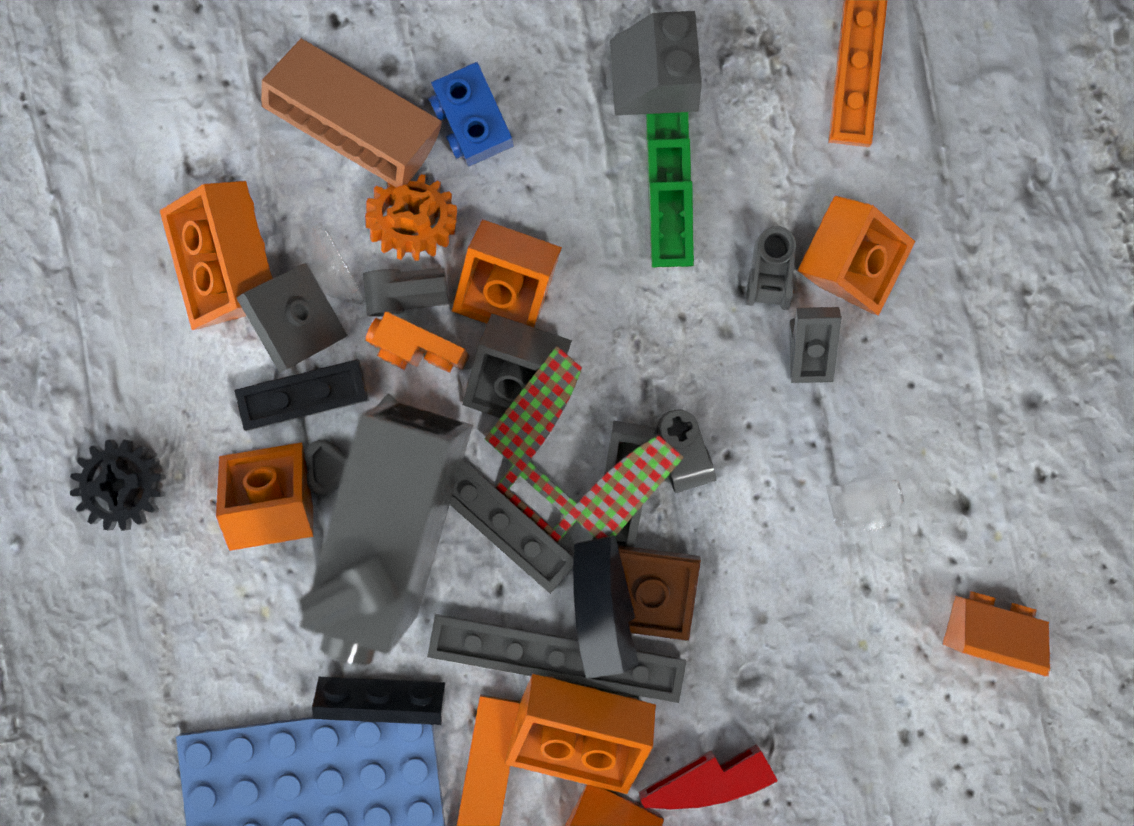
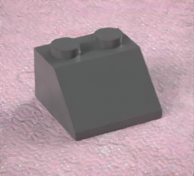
(657, 65)
(506, 362)

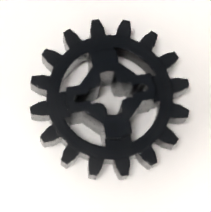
(120, 501)

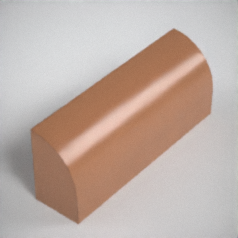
(350, 113)

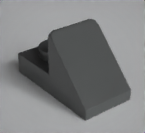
(814, 344)

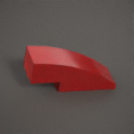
(710, 783)

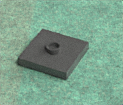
(292, 317)

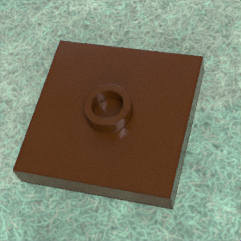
(661, 591)

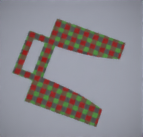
(527, 425)

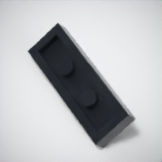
(301, 395)
(379, 700)

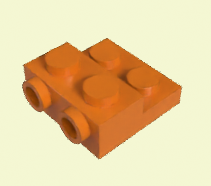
(407, 343)

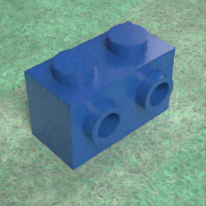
(471, 114)

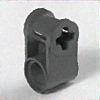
(771, 271)
(696, 466)

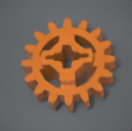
(411, 217)

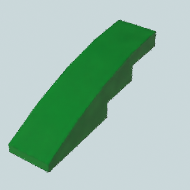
(670, 190)

